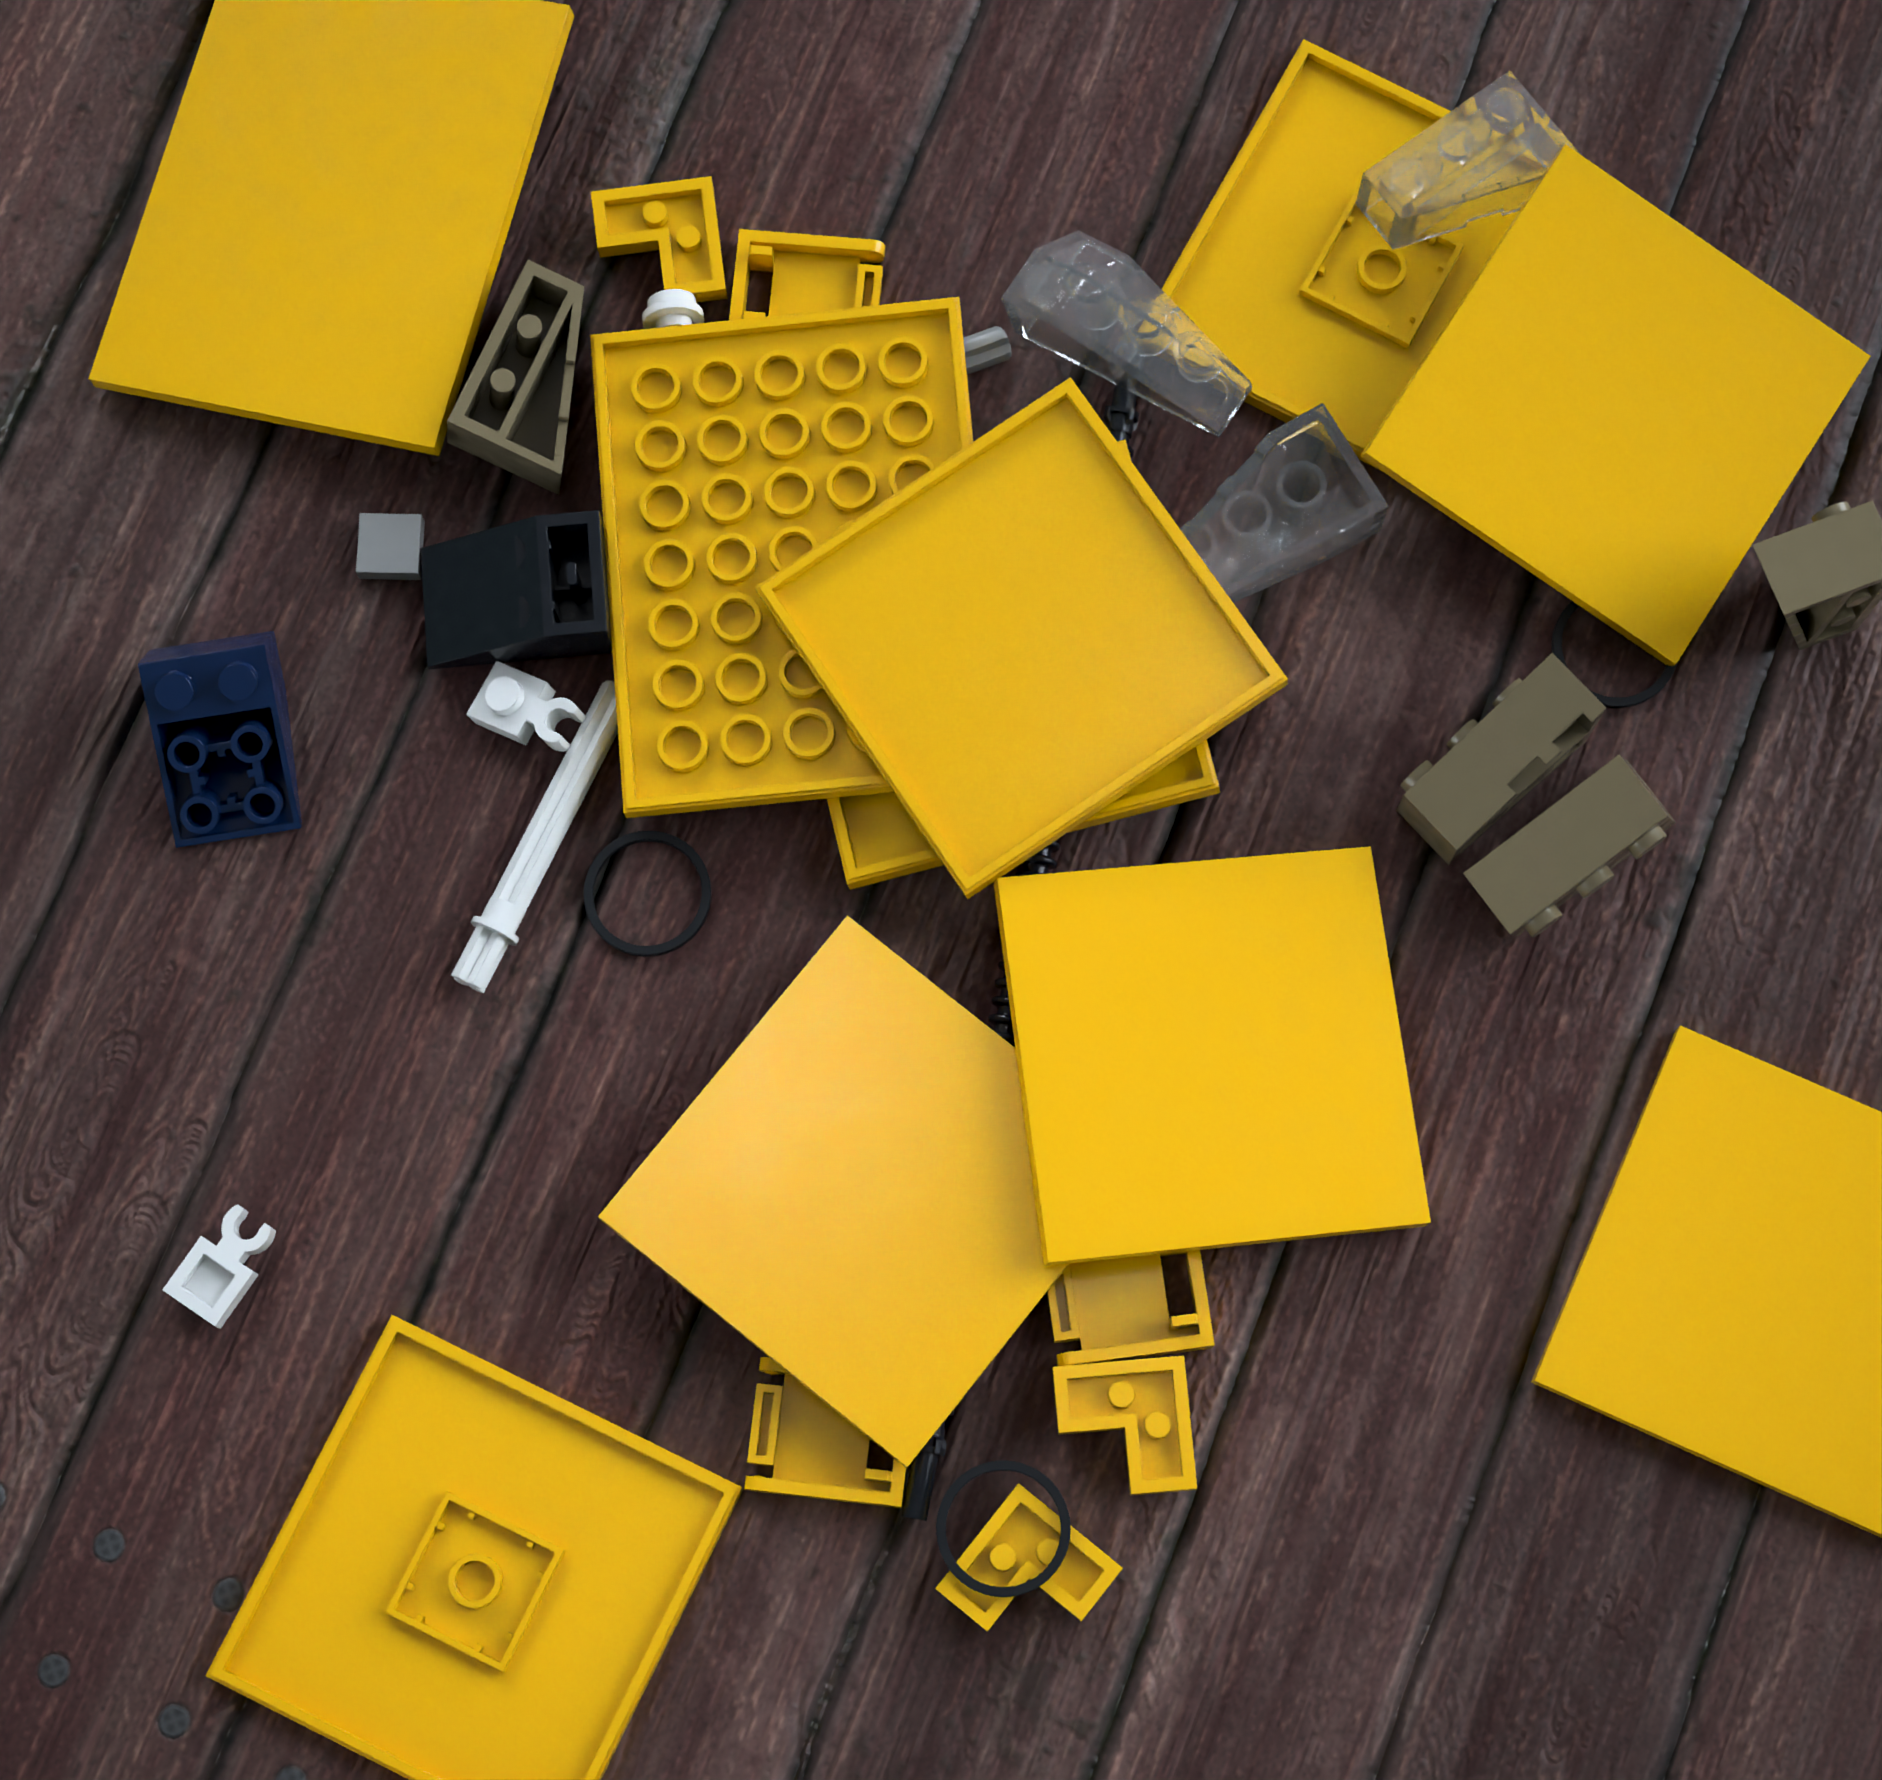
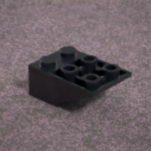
(518, 592)

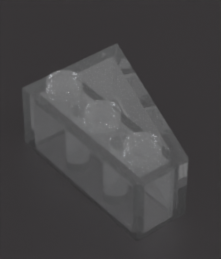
(1462, 166)

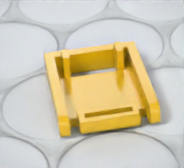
(807, 272)
(1123, 1310)
(813, 1448)

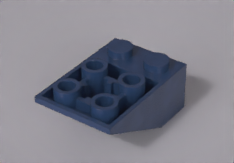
(222, 738)

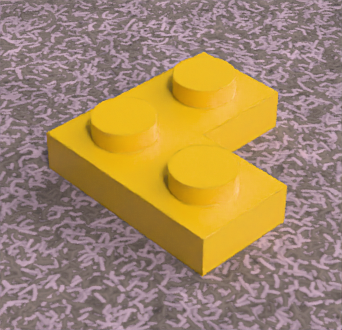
(670, 218)
(1147, 1402)
(1019, 1547)

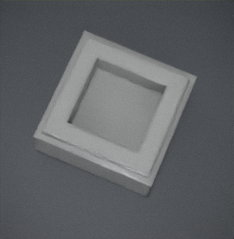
(390, 546)

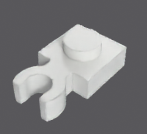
(519, 704)
(214, 1276)

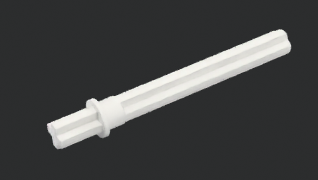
(539, 844)

